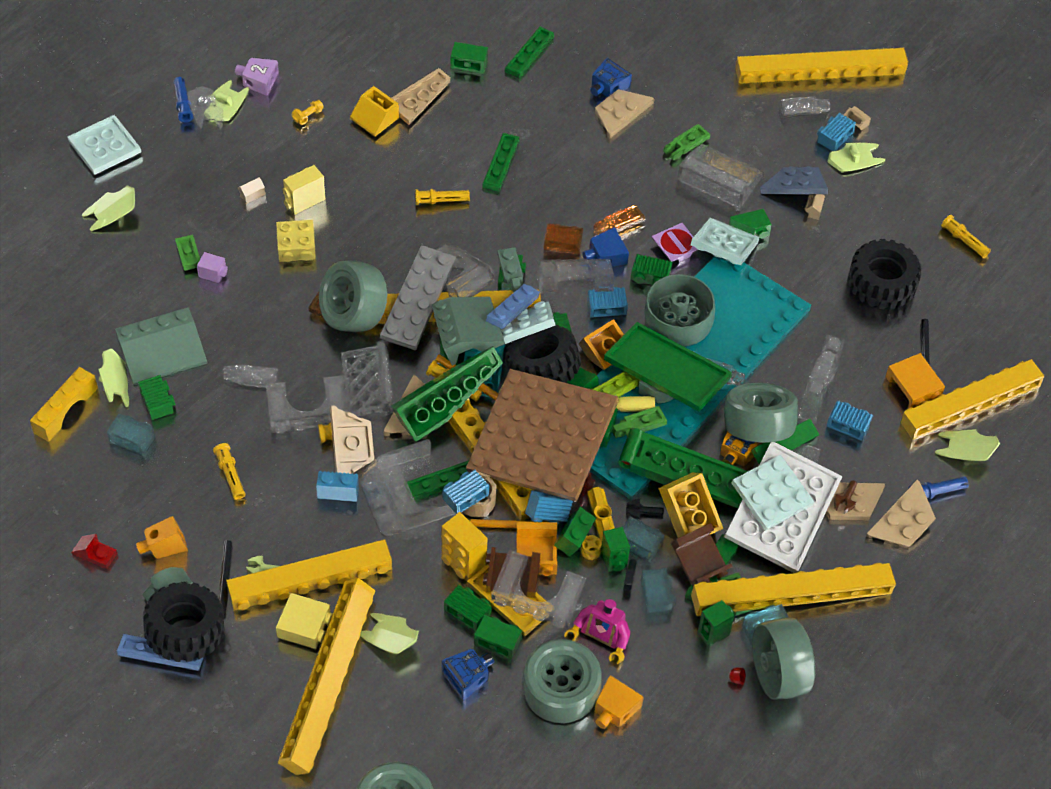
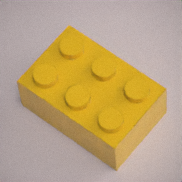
(690, 504)
(463, 546)

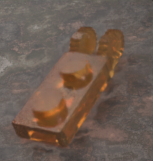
(620, 220)

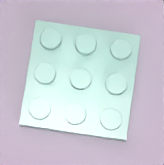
(104, 144)
(725, 241)
(529, 322)
(772, 492)

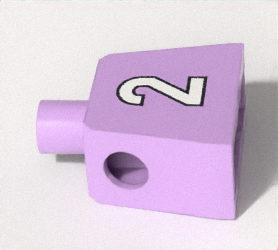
(258, 74)

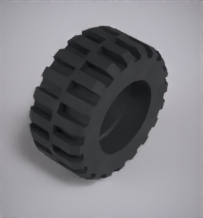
(887, 256)
(546, 354)
(183, 601)

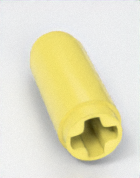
(635, 403)

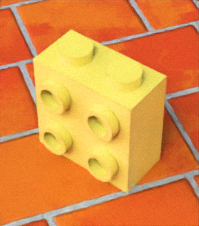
(304, 189)
(296, 241)
(303, 621)

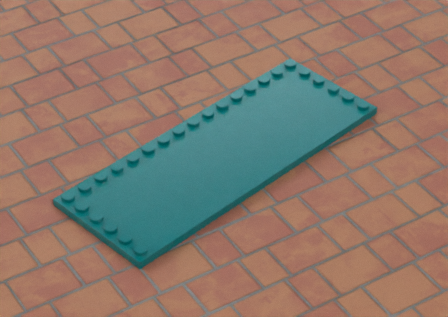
(748, 324)

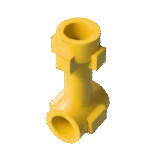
(301, 116)

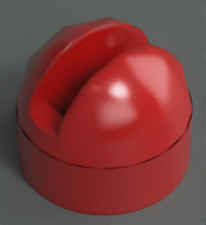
(737, 675)

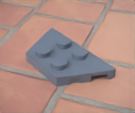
(796, 181)

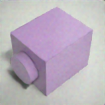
(212, 267)

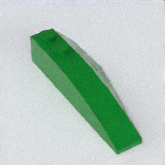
(444, 395)

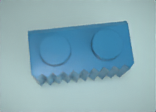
(836, 131)
(607, 303)
(849, 420)
(337, 486)
(465, 491)
(548, 507)

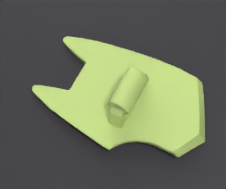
(231, 99)
(854, 157)
(111, 207)
(114, 376)
(968, 445)
(390, 633)

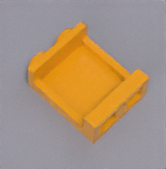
(916, 380)
(538, 538)

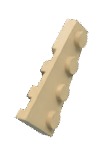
(420, 95)

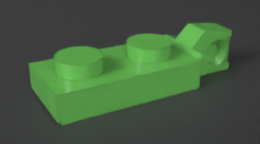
(643, 420)

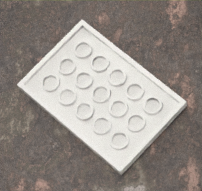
(789, 540)

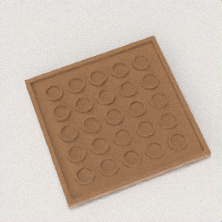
(543, 434)

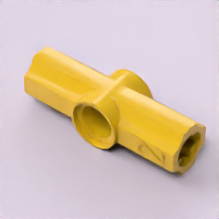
(600, 507)

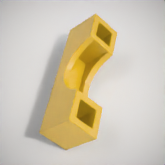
(49, 418)

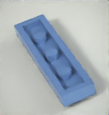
(513, 306)
(137, 648)

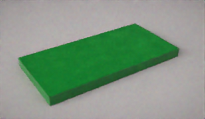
(668, 366)

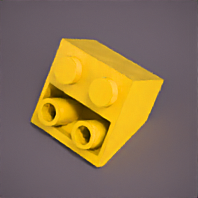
(375, 111)

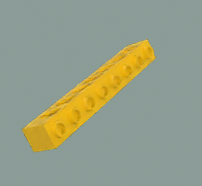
(470, 437)

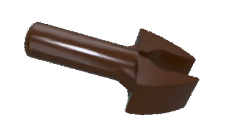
(846, 497)

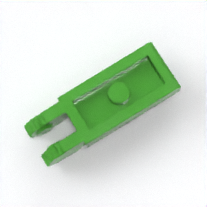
(686, 141)

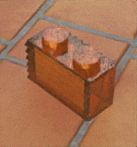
(563, 239)

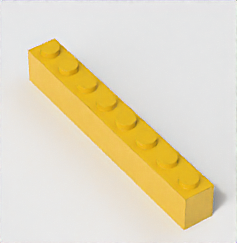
(971, 399)
(309, 575)

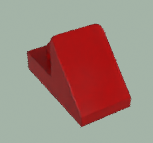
(95, 552)

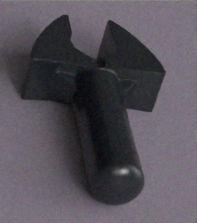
(640, 509)
(630, 575)

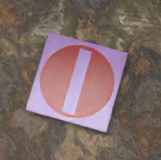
(675, 242)

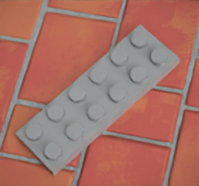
(415, 299)

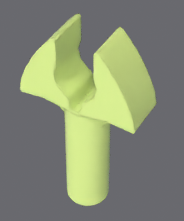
(261, 566)

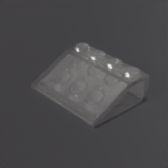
(719, 175)

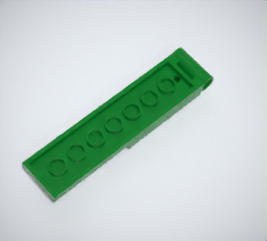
(667, 462)

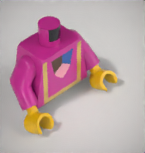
(604, 624)

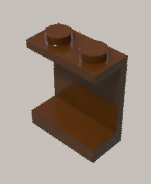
(700, 556)
(529, 580)

